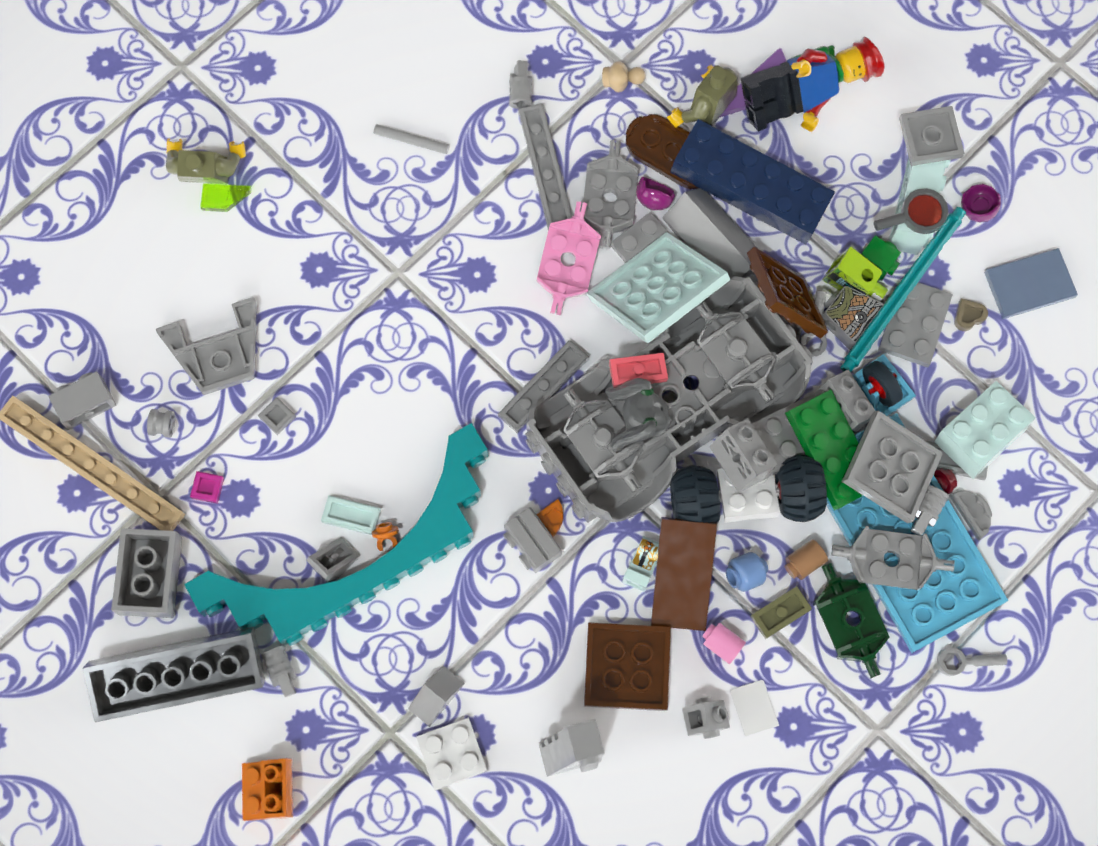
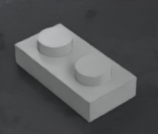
(638, 237)

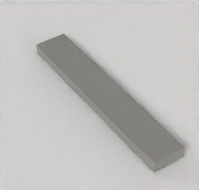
(544, 163)

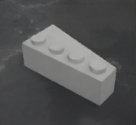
(573, 749)

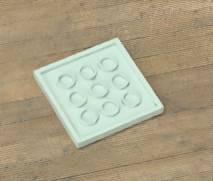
(658, 287)

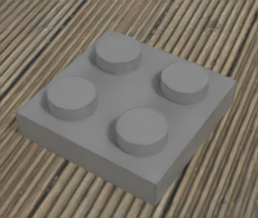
(931, 135)

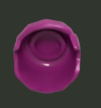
(654, 194)
(981, 203)

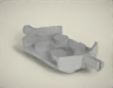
(613, 176)
(913, 552)

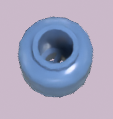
(747, 571)

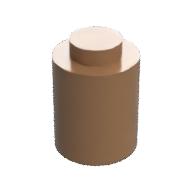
(805, 560)

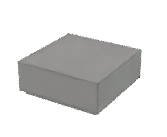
(277, 416)

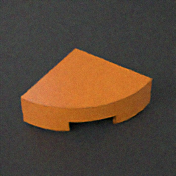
(552, 517)

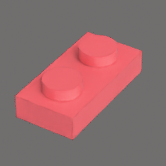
(644, 366)

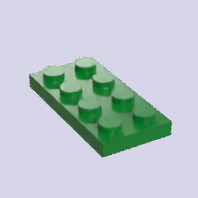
(829, 440)

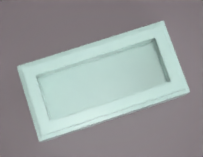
(350, 515)

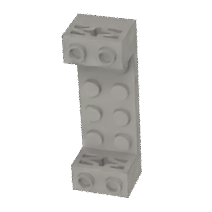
(758, 449)

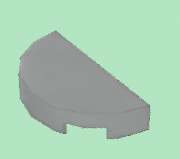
(974, 512)

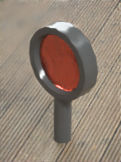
(922, 212)

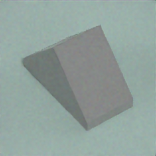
(333, 560)
(436, 695)

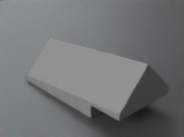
(710, 232)

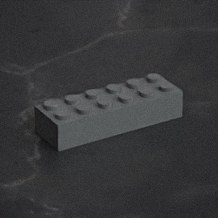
(174, 674)

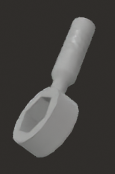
(820, 302)
(976, 660)

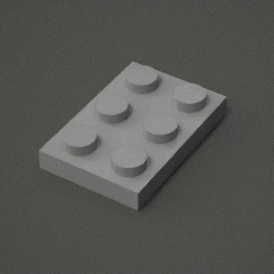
(917, 325)

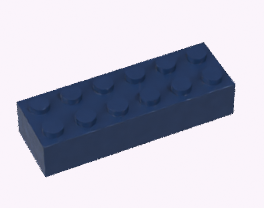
(752, 181)

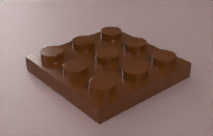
(786, 293)
(627, 666)

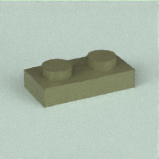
(781, 612)

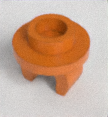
(385, 531)

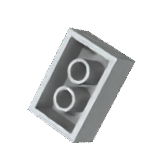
(147, 573)

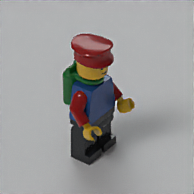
(807, 82)

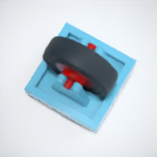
(884, 386)

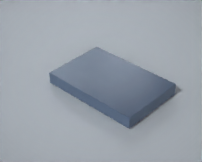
(1030, 283)

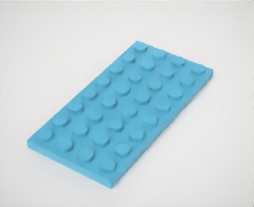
(947, 597)

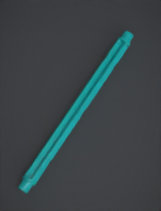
(902, 290)

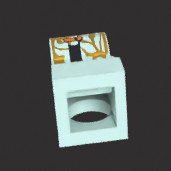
(642, 564)

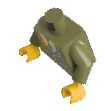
(710, 97)
(202, 165)

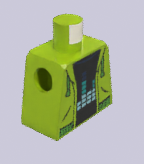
(856, 272)

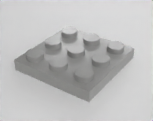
(892, 467)

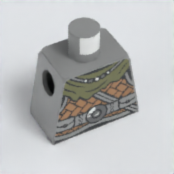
(849, 314)

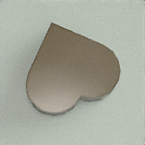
(969, 314)

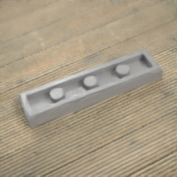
(543, 385)

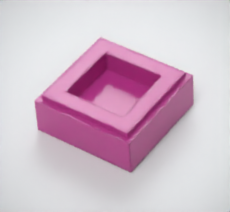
(207, 487)

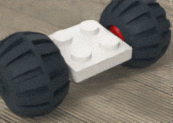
(796, 494)

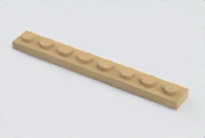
(90, 465)

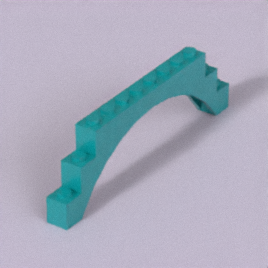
(305, 609)

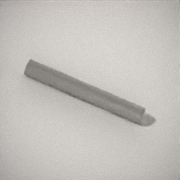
(411, 139)

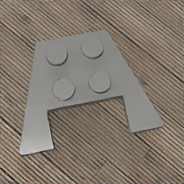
(221, 359)

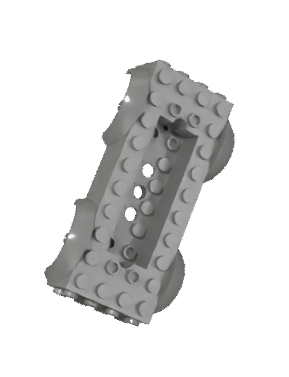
(744, 370)

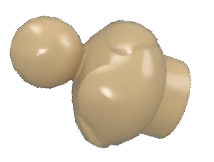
(618, 76)

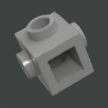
(706, 718)

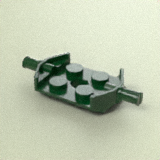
(851, 642)

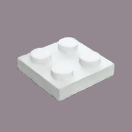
(451, 754)

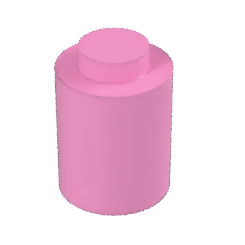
(723, 642)

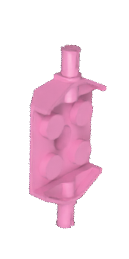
(571, 237)

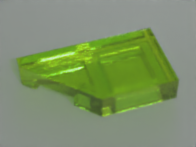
(222, 197)

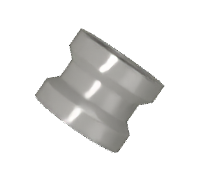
(161, 423)

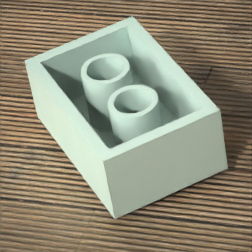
(984, 429)

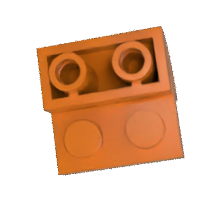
(267, 790)

